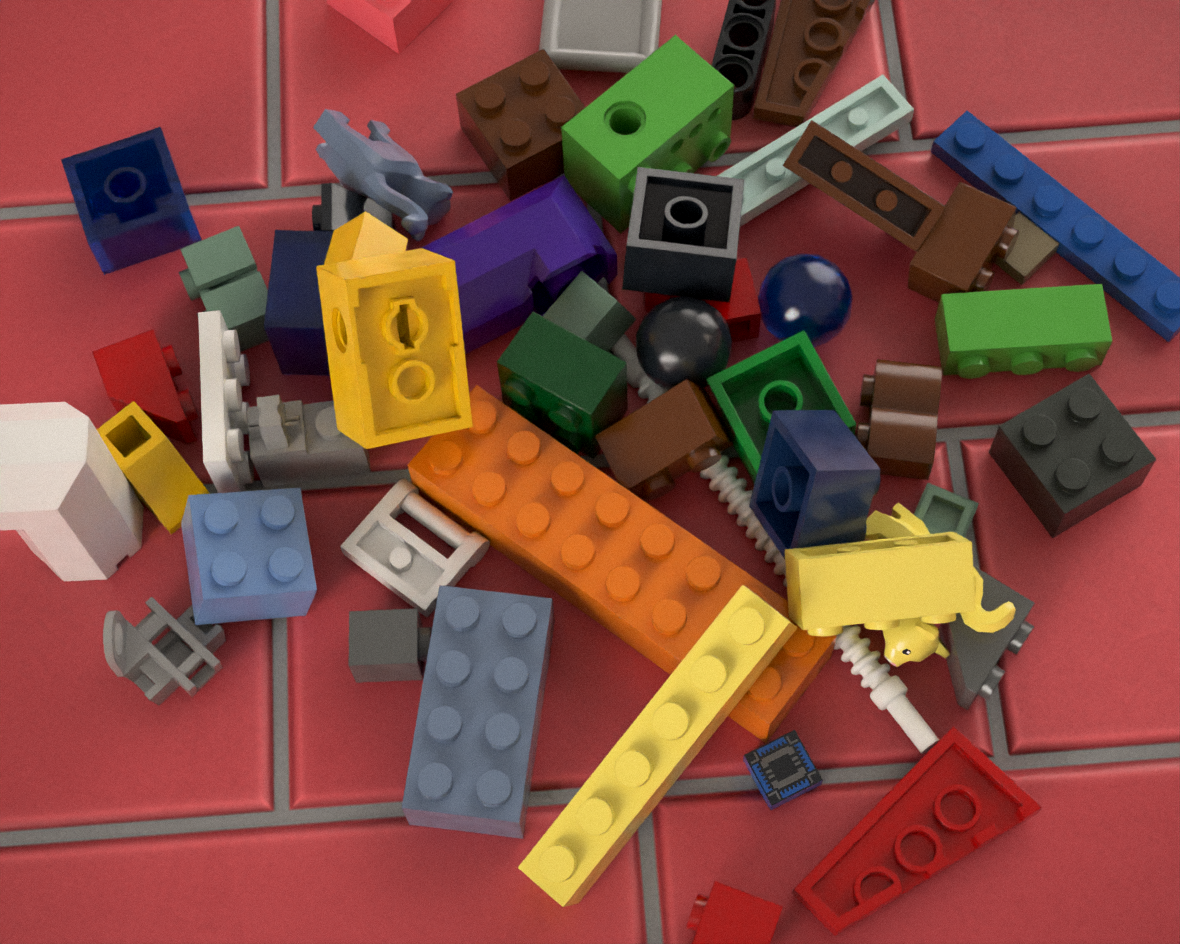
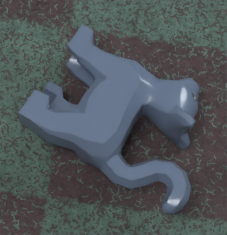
(382, 172)

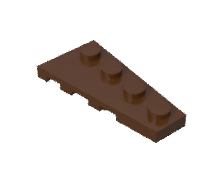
(804, 55)

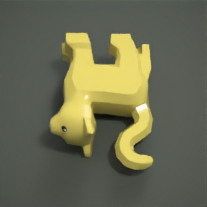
(914, 638)

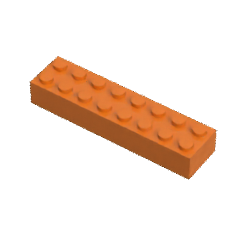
(603, 549)

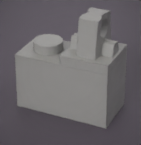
(300, 443)

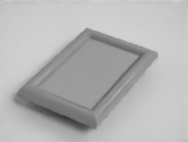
(600, 33)

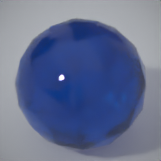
(807, 296)

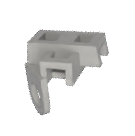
(170, 660)

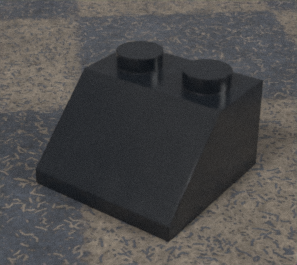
(683, 234)

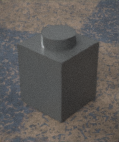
(387, 645)

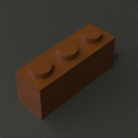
(864, 185)

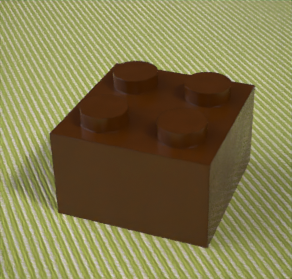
(518, 122)

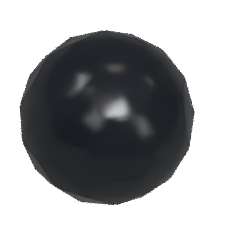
(683, 342)

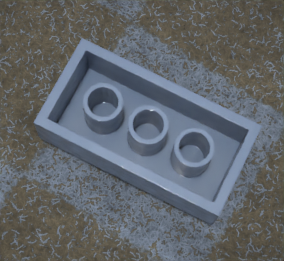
(479, 712)

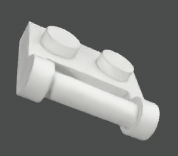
(402, 558)

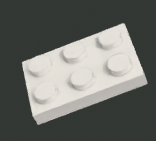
(222, 409)

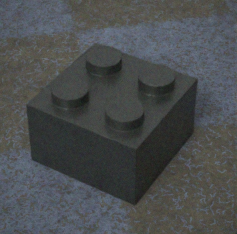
(1071, 455)

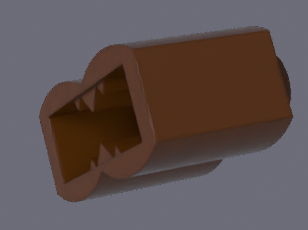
(901, 417)

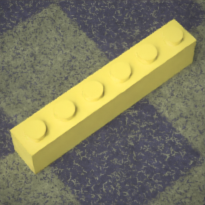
(657, 747)

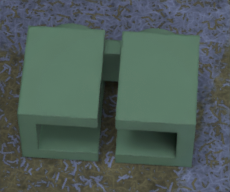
(228, 281)

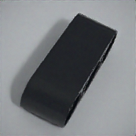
(748, 25)

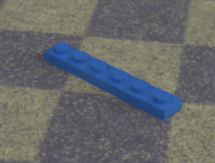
(1083, 235)

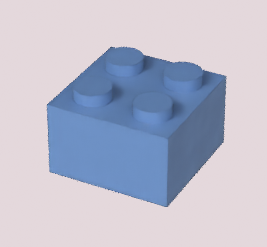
(248, 555)

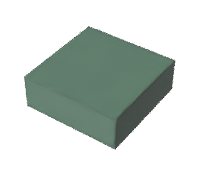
(945, 511)

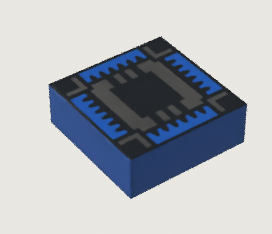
(782, 770)

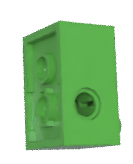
(660, 115)

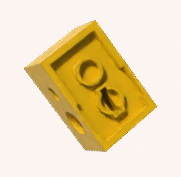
(395, 347)

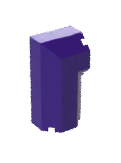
(523, 259)

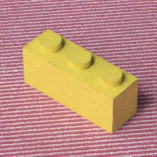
(880, 582)

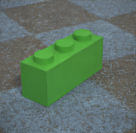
(1022, 330)

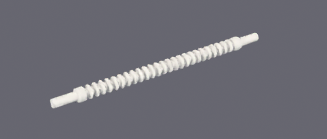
(887, 690)

